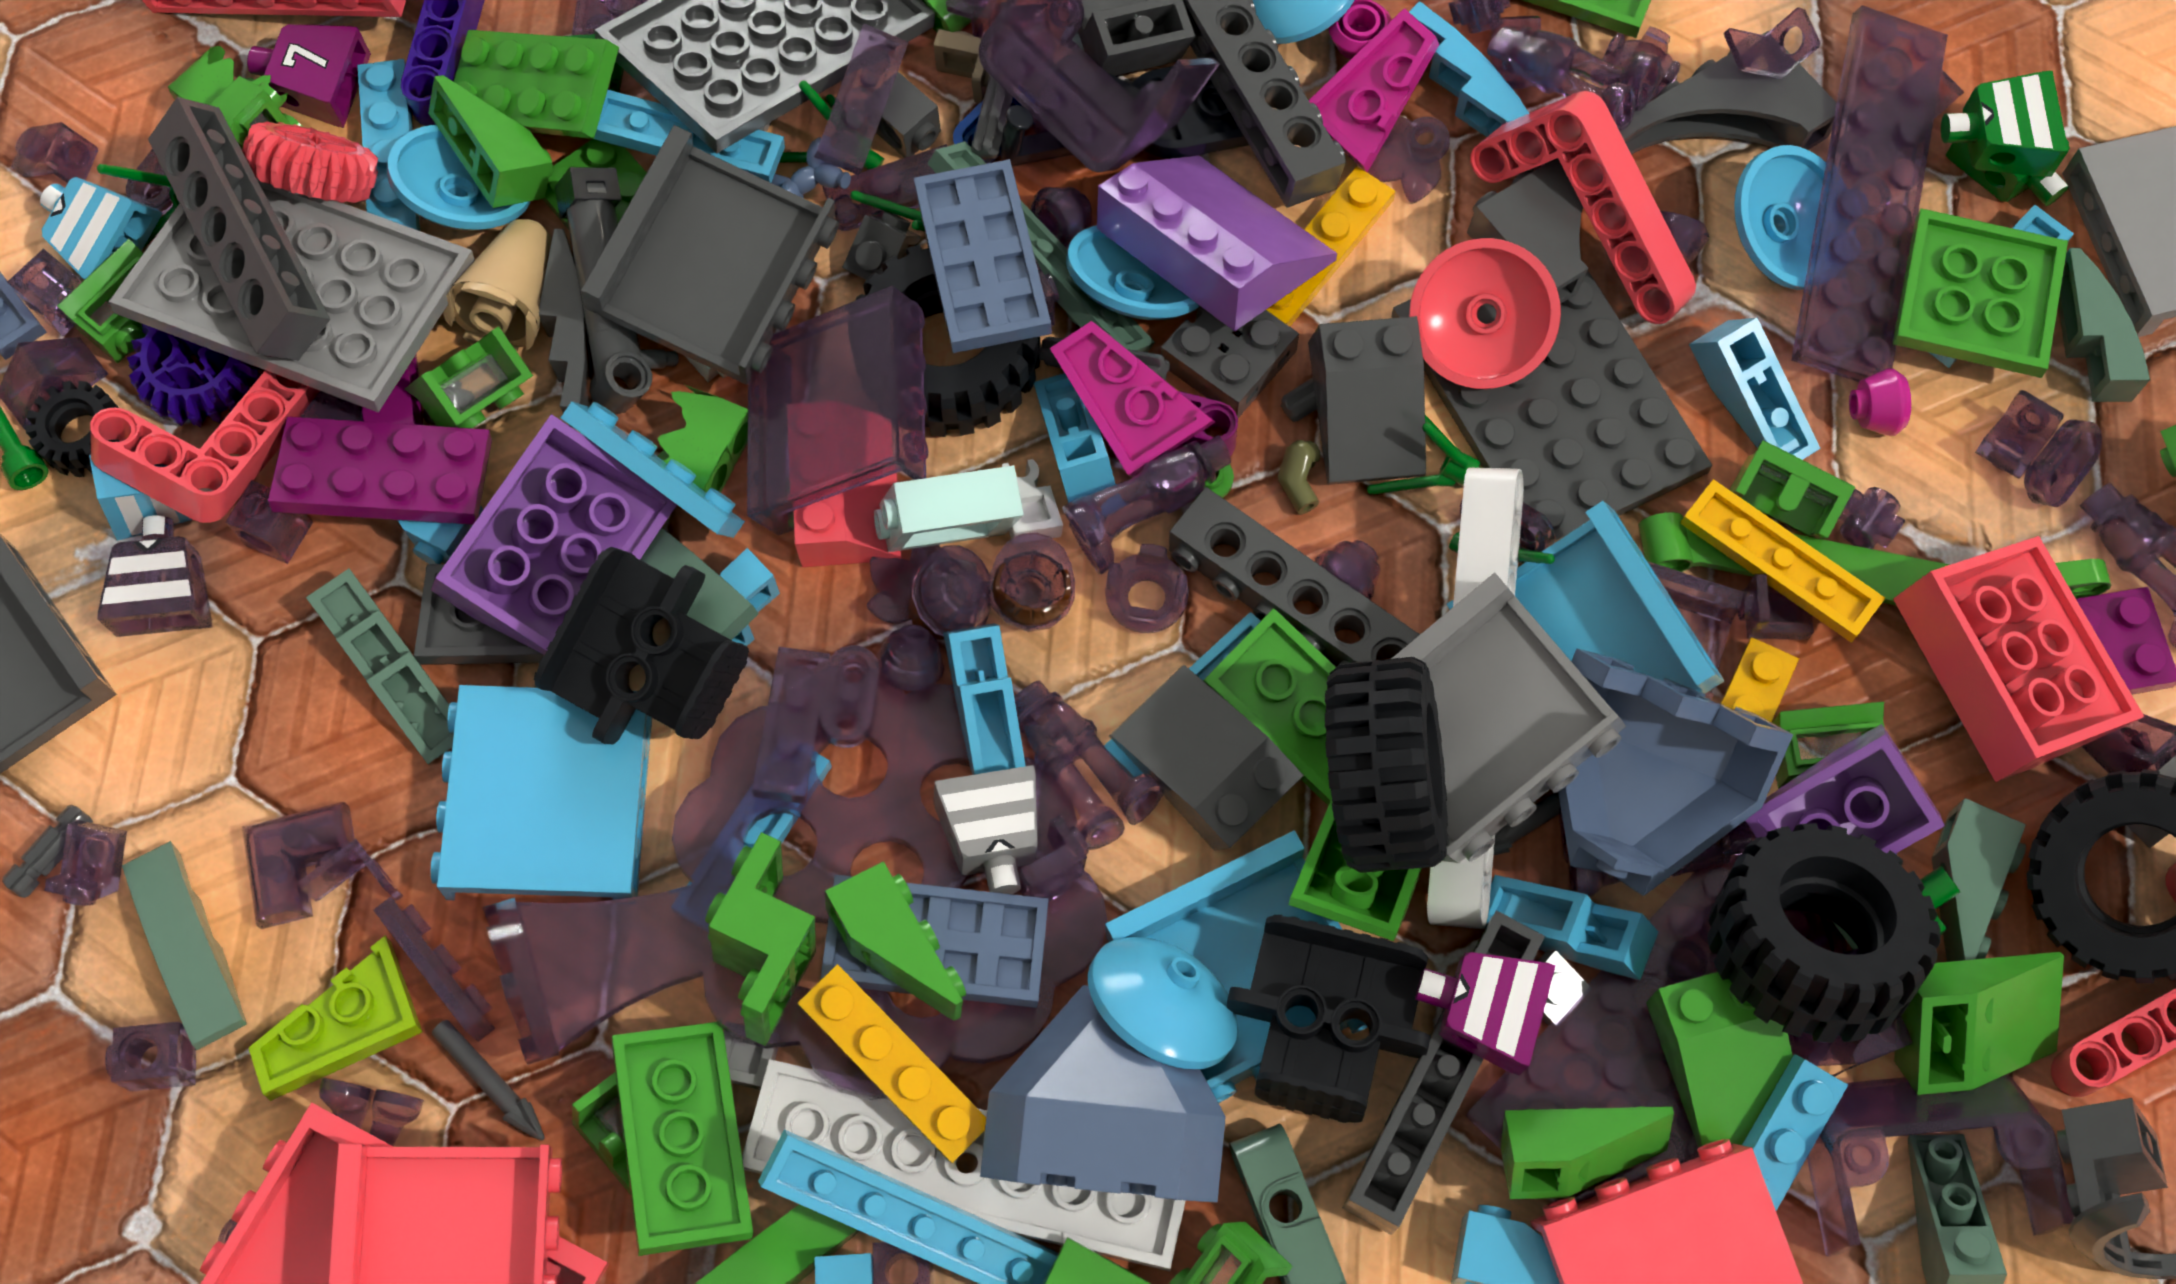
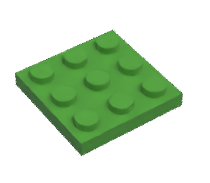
(1981, 293)

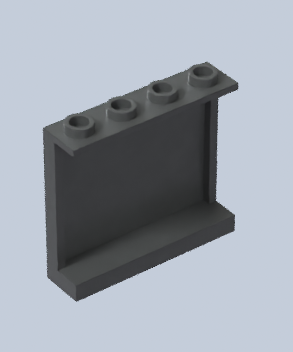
(709, 259)
(43, 665)

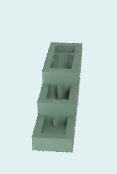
(717, 601)
(385, 663)
(184, 946)

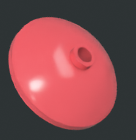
(1448, 306)

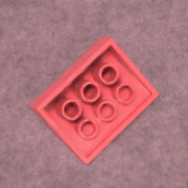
(2016, 657)

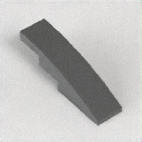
(564, 321)

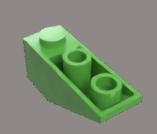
(885, 935)
(1573, 1149)

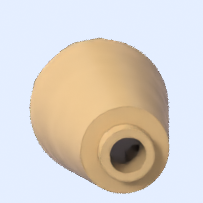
(503, 286)

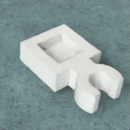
(1038, 506)

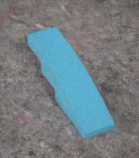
(1459, 67)

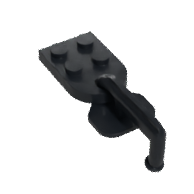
(1201, 130)

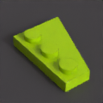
(347, 1023)

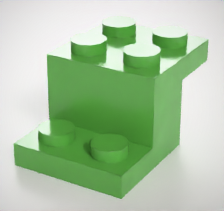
(761, 937)

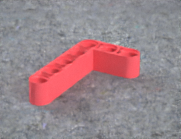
(1654, 279)
(210, 466)
(2105, 1048)

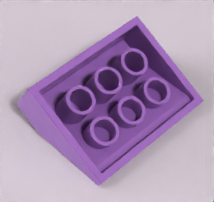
(1208, 236)
(546, 532)

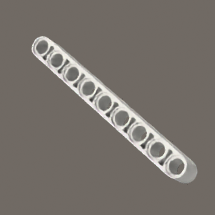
(1486, 545)

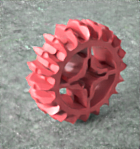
(310, 162)

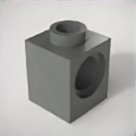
(909, 119)

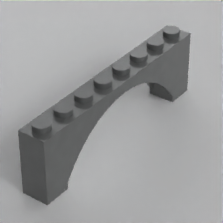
(1717, 101)

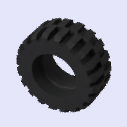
(968, 391)
(1386, 765)
(2059, 882)
(1794, 978)

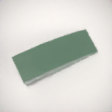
(2101, 331)

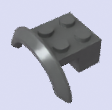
(1135, 33)
(2112, 1156)

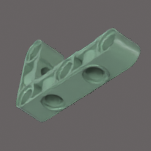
(1271, 1169)

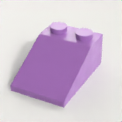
(1858, 789)

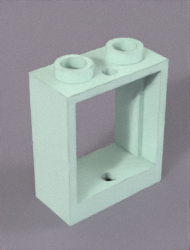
(949, 509)

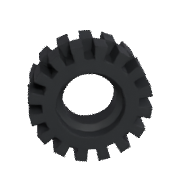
(53, 418)

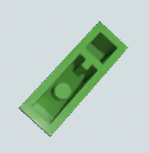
(492, 147)

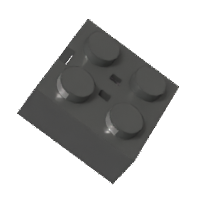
(1243, 363)

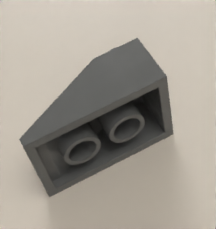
(1370, 399)
(1206, 758)

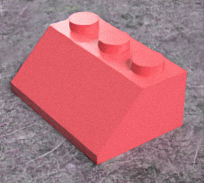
(842, 527)

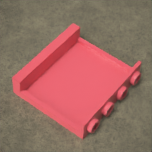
(444, 1215)
(1674, 1227)

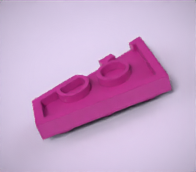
(1374, 86)
(1126, 398)

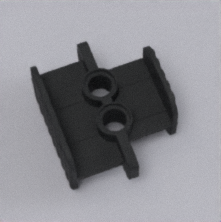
(612, 633)
(1338, 979)

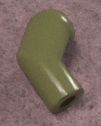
(1293, 472)

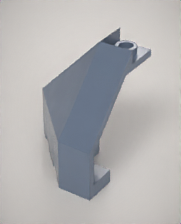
(1671, 782)
(1102, 1116)

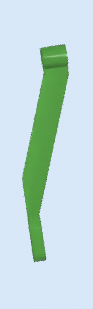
(1888, 573)

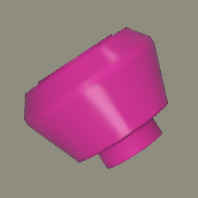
(1358, 26)
(1882, 402)

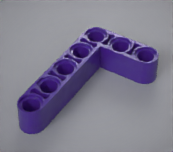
(439, 33)

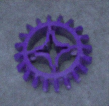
(176, 385)

